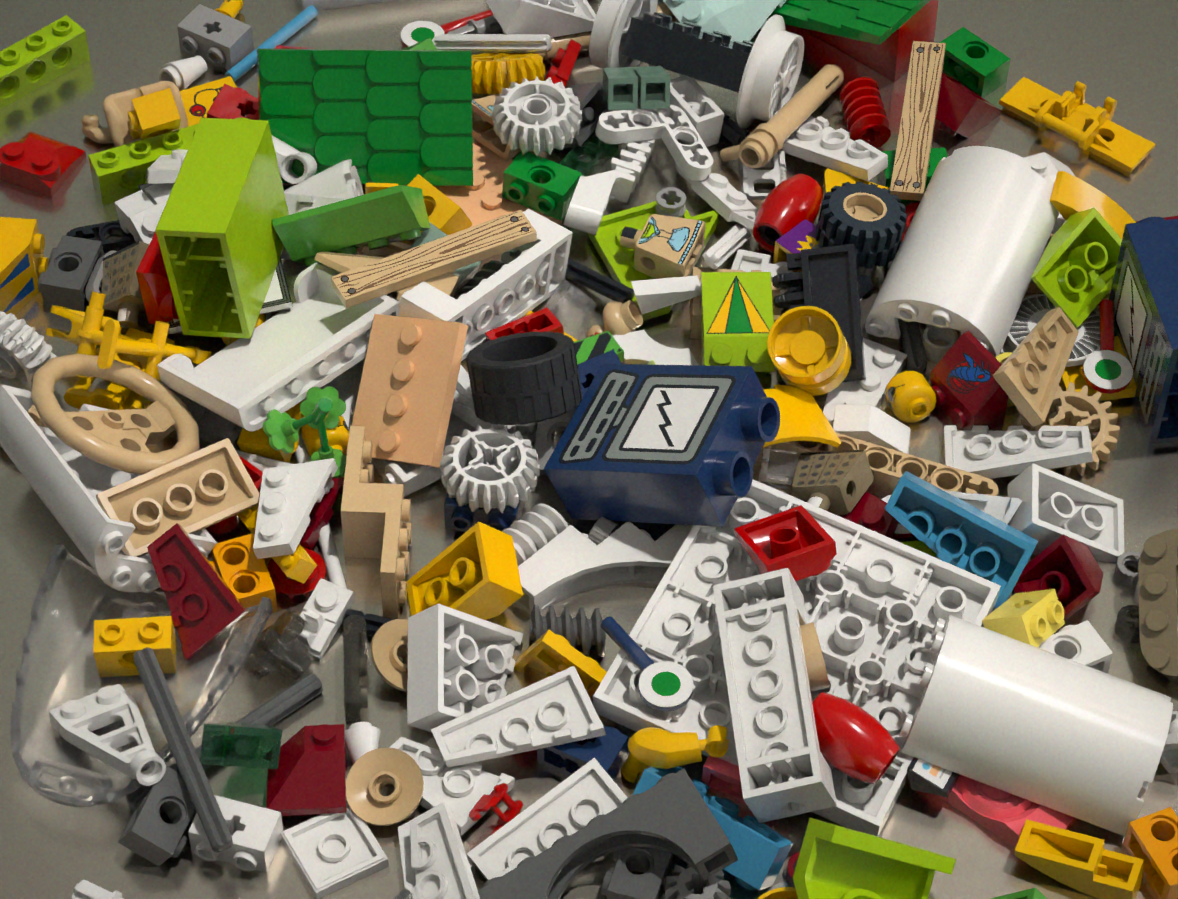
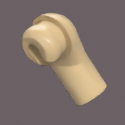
(95, 131)

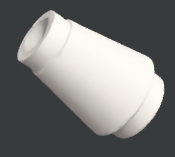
(183, 71)

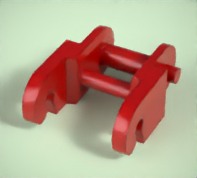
(490, 801)

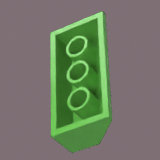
(354, 224)

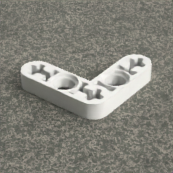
(619, 127)

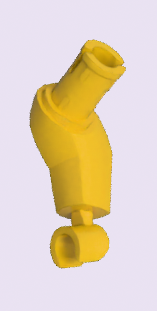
(669, 750)

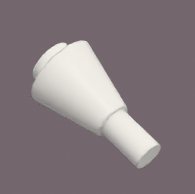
(360, 739)

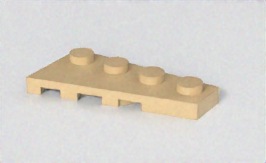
(1037, 364)

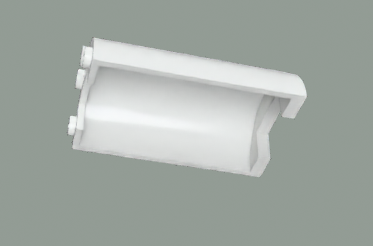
(969, 248)
(69, 488)
(1037, 725)

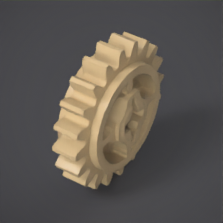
(1083, 410)

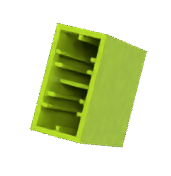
(221, 229)

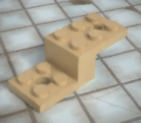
(376, 521)

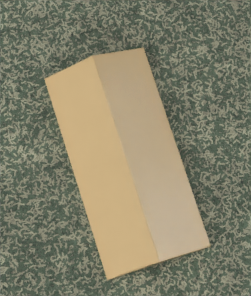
(187, 492)

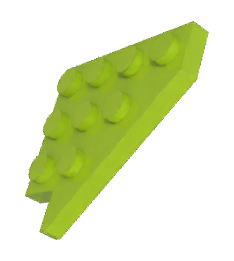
(620, 259)

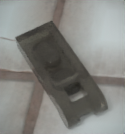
(355, 667)

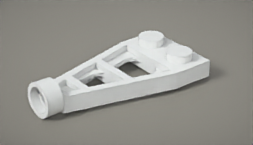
(110, 704)

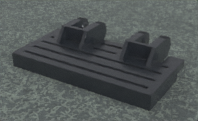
(831, 284)

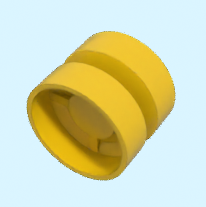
(809, 350)

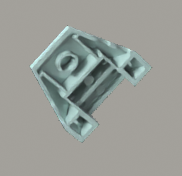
(733, 17)

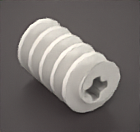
(535, 530)

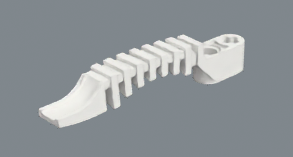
(596, 190)

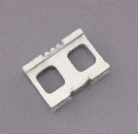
(753, 176)

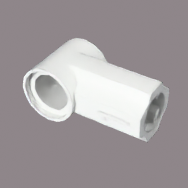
(286, 156)

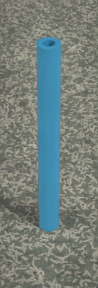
(276, 39)

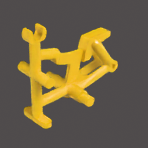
(94, 329)

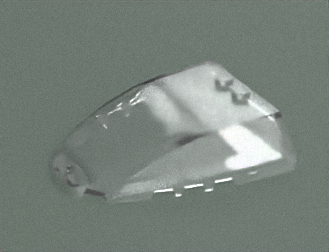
(62, 667)

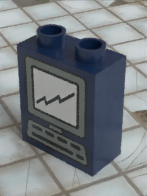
(1147, 321)
(663, 443)

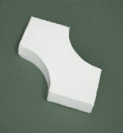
(641, 349)

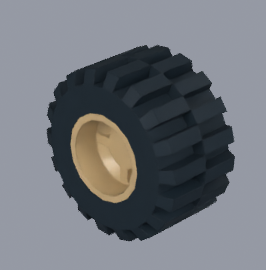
(862, 217)

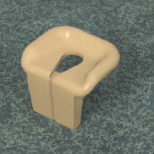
(118, 104)

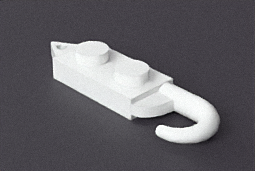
(724, 198)

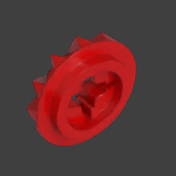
(292, 587)

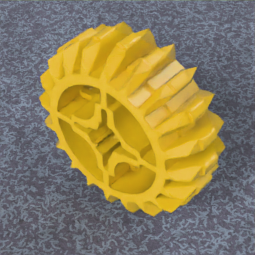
(498, 70)

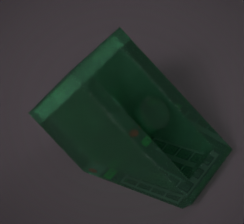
(241, 745)

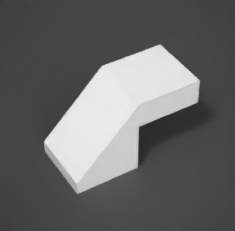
(872, 425)

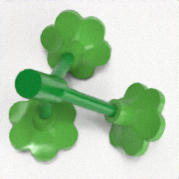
(320, 412)

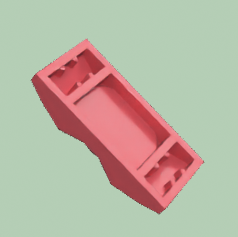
(1000, 810)

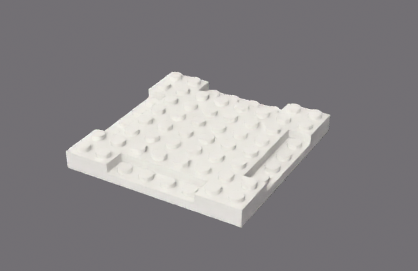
(870, 618)

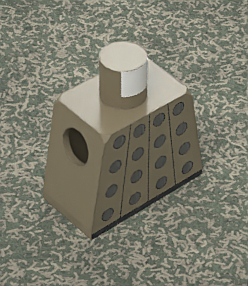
(122, 285)
(832, 479)

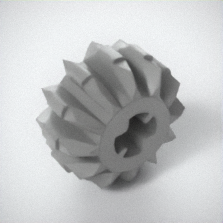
(689, 885)

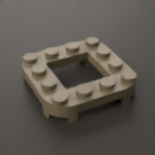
(1159, 603)

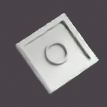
(334, 851)

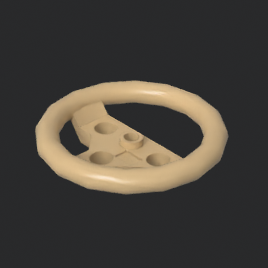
(110, 435)

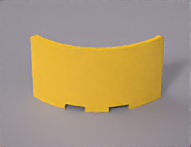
(800, 417)

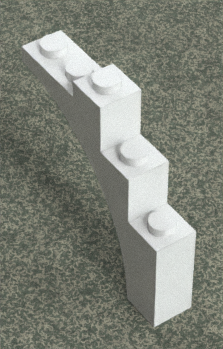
(577, 564)

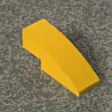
(1075, 195)
(1080, 861)

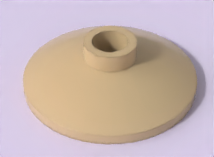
(386, 646)
(375, 771)

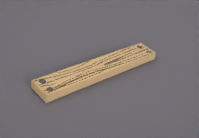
(917, 120)
(433, 258)

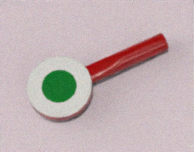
(422, 30)
(1106, 369)

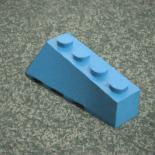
(961, 533)
(756, 845)

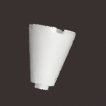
(335, 182)

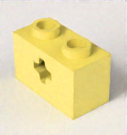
(1028, 617)

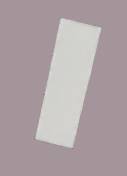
(662, 292)

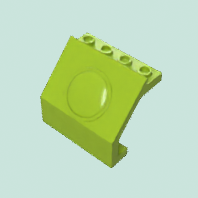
(859, 865)

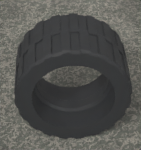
(524, 378)

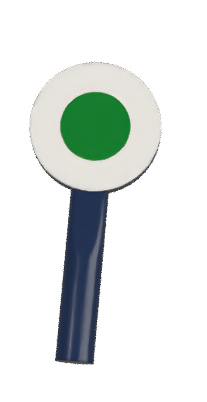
(661, 684)

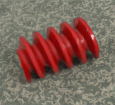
(865, 112)

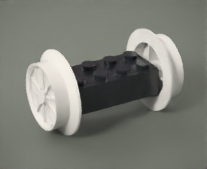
(758, 71)

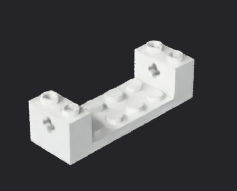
(519, 286)
(771, 696)

